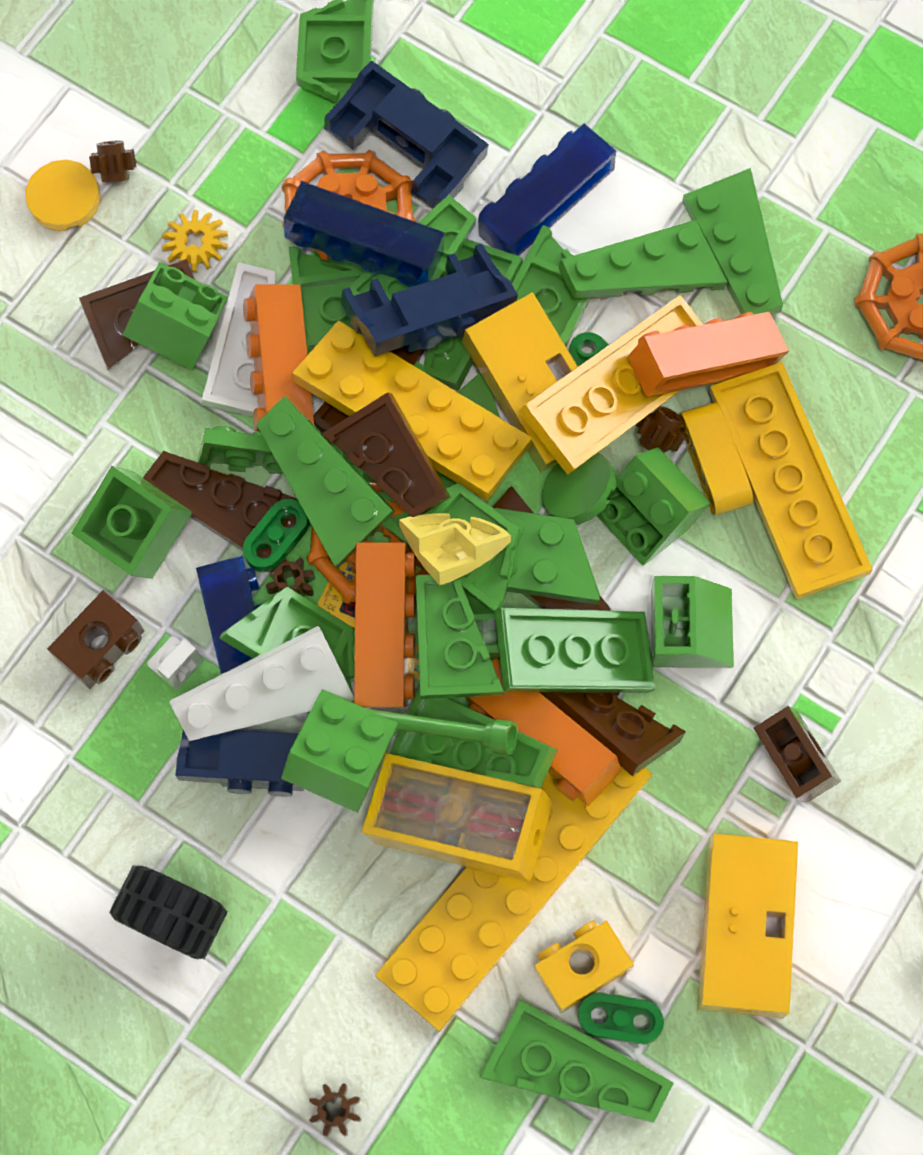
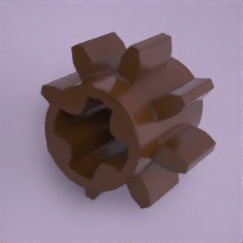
(112, 161)
(661, 430)
(294, 570)
(324, 1116)

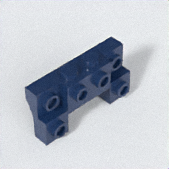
(413, 127)
(431, 310)
(238, 761)

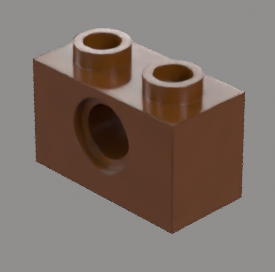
(99, 618)
(797, 754)

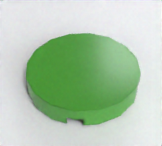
(581, 492)

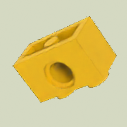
(570, 988)

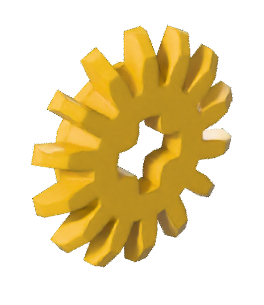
(195, 255)

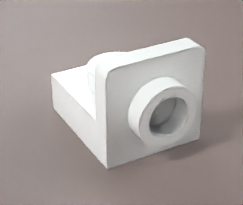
(175, 661)

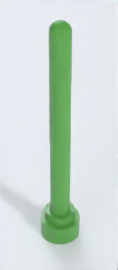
(498, 736)

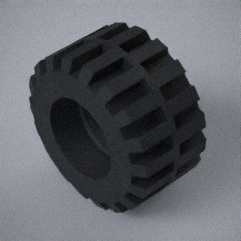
(168, 911)

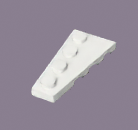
(230, 368)
(263, 689)

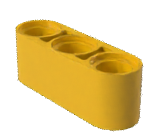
(716, 458)

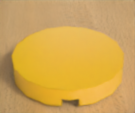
(63, 195)

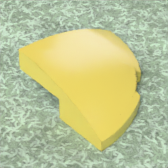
(453, 545)

